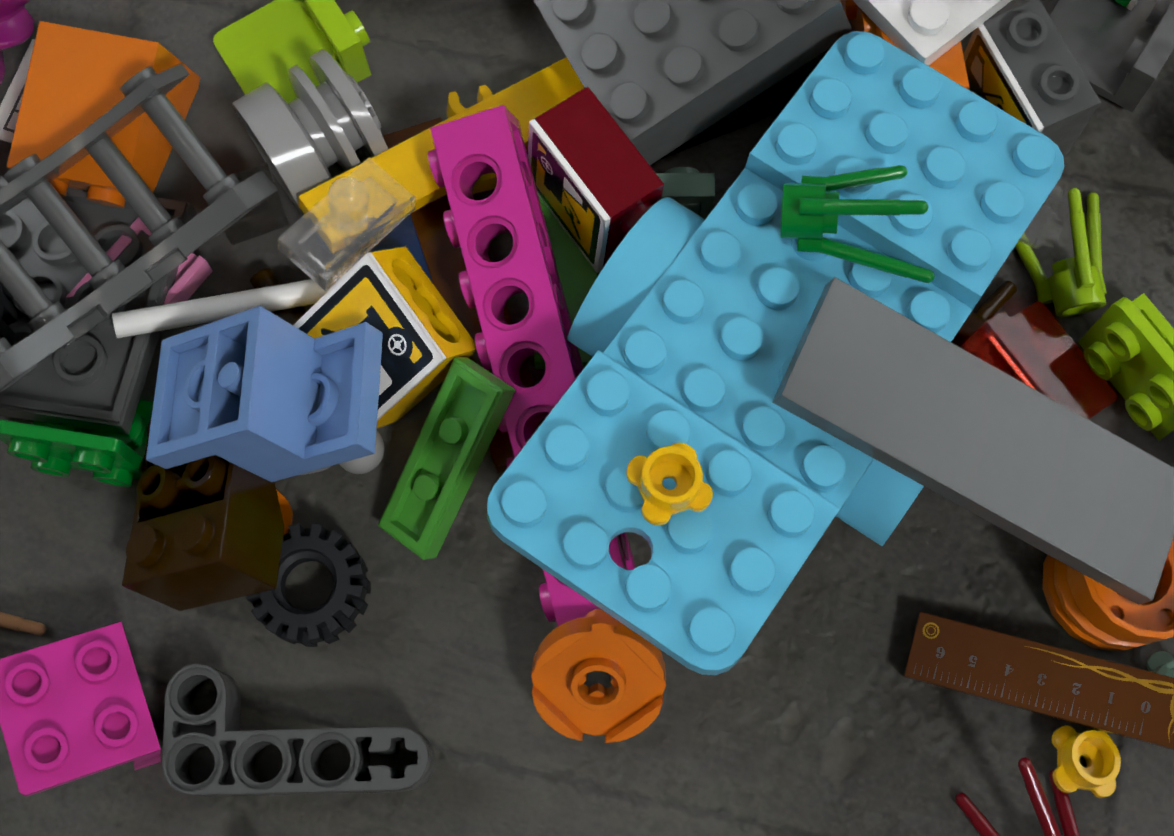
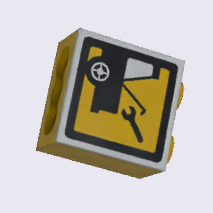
(415, 320)

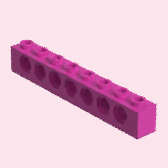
(462, 154)

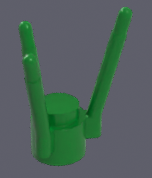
(814, 209)

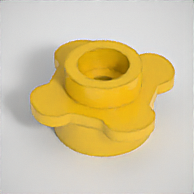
(672, 462)
(1100, 755)

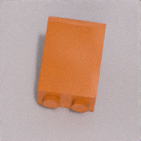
(77, 80)

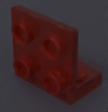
(1042, 356)

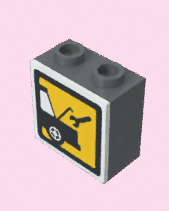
(1031, 73)

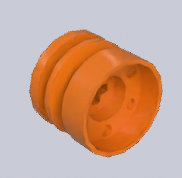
(1104, 616)

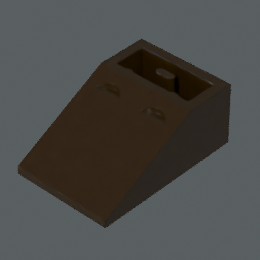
(203, 534)

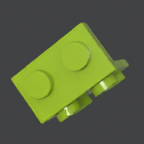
(286, 35)
(1136, 354)

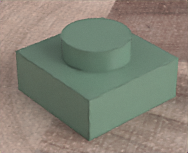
(690, 189)

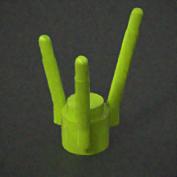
(1078, 280)

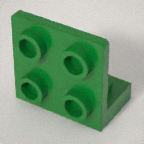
(58, 448)

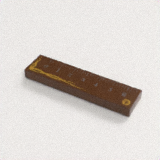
(1043, 679)

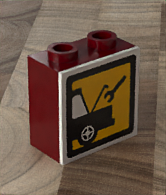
(590, 175)

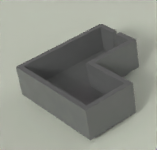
(686, 63)

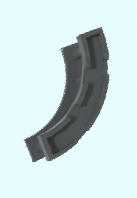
(171, 237)

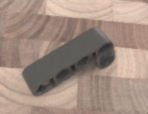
(300, 748)

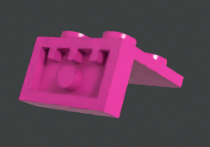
(74, 710)

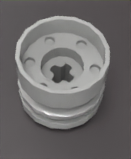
(313, 129)

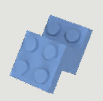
(266, 396)

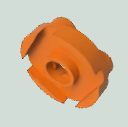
(592, 645)

